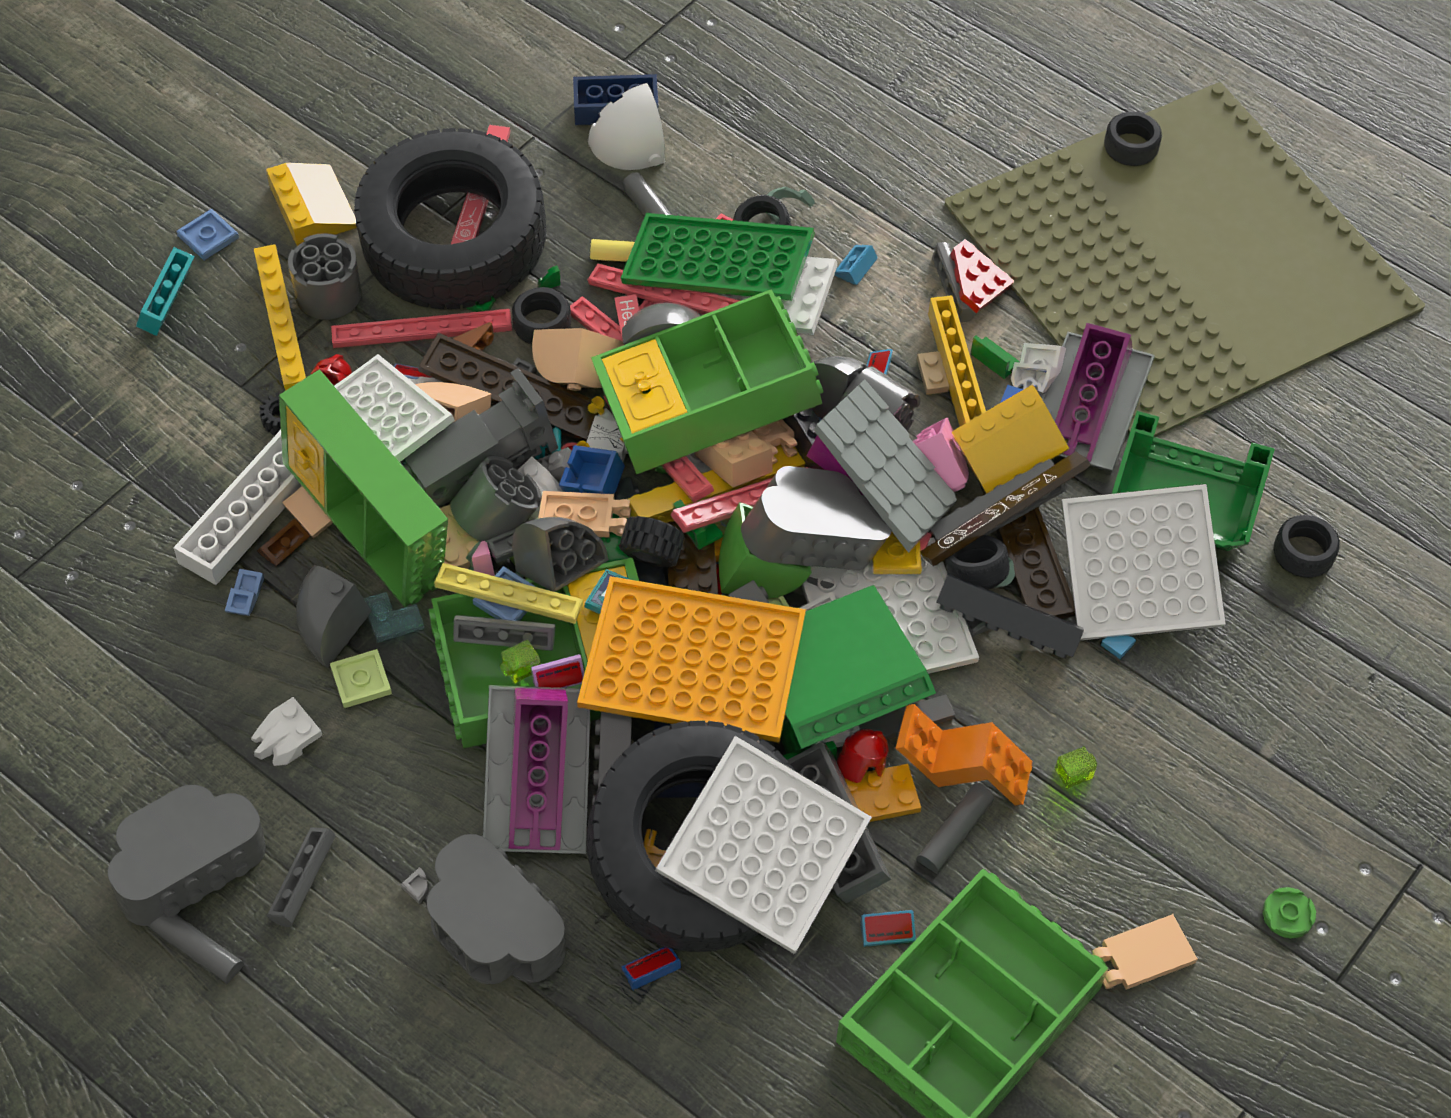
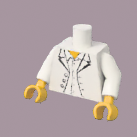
(604, 430)

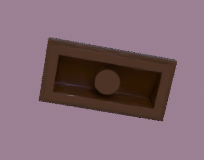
(284, 542)

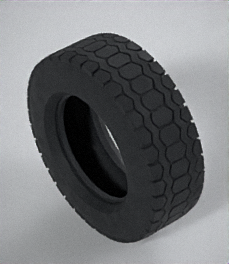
(443, 165)
(615, 845)

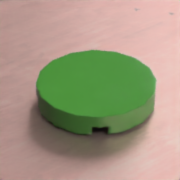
(1289, 912)

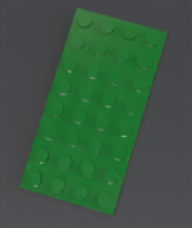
(718, 256)

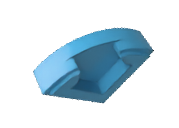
(1118, 645)

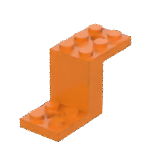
(964, 754)

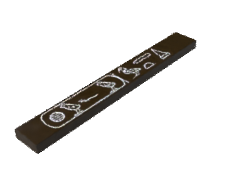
(1005, 508)

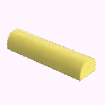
(610, 250)

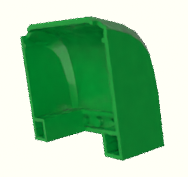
(1231, 484)

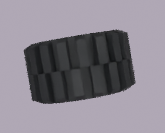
(651, 541)

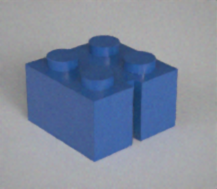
(596, 471)

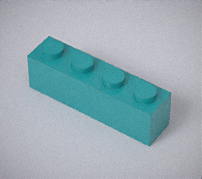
(165, 291)

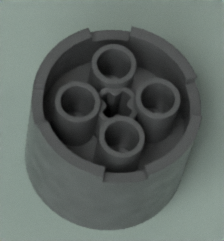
(325, 277)
(895, 395)
(495, 499)

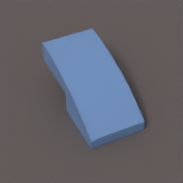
(245, 593)

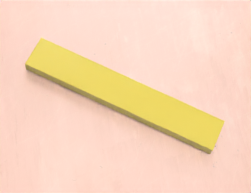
(508, 593)

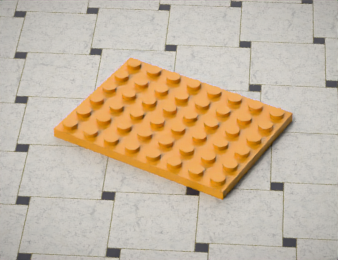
(692, 657)

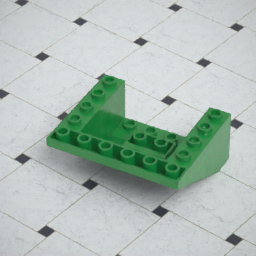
(850, 669)

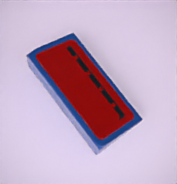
(651, 967)

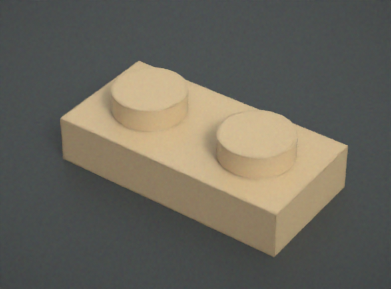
(932, 372)

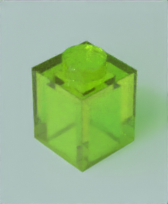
(519, 660)
(1076, 767)

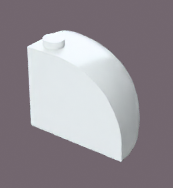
(629, 132)

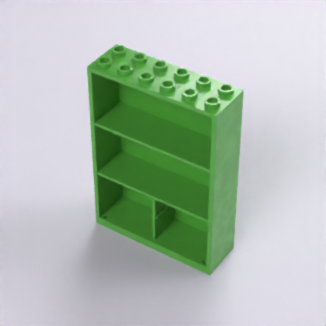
(971, 1003)

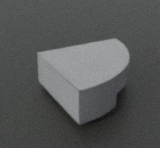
(416, 885)

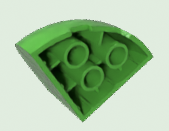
(740, 566)

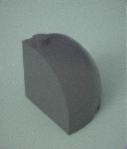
(655, 319)
(835, 376)
(556, 551)
(328, 613)

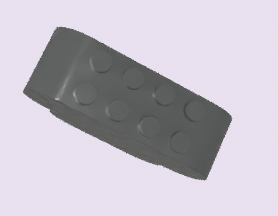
(814, 521)
(182, 851)
(493, 915)

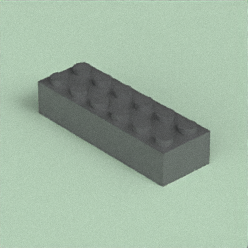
(864, 866)

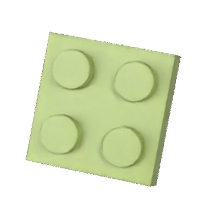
(360, 678)

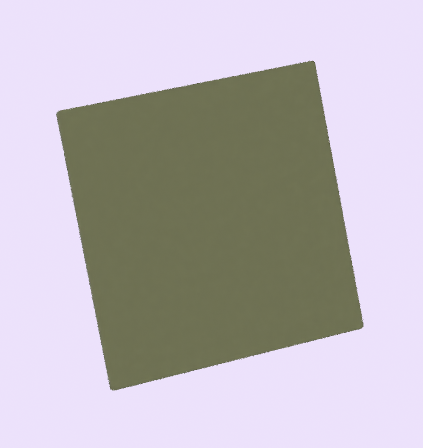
(1202, 255)

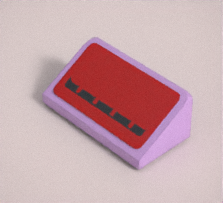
(559, 673)

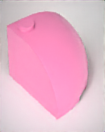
(942, 451)

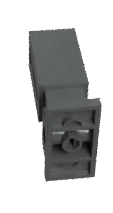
(457, 451)

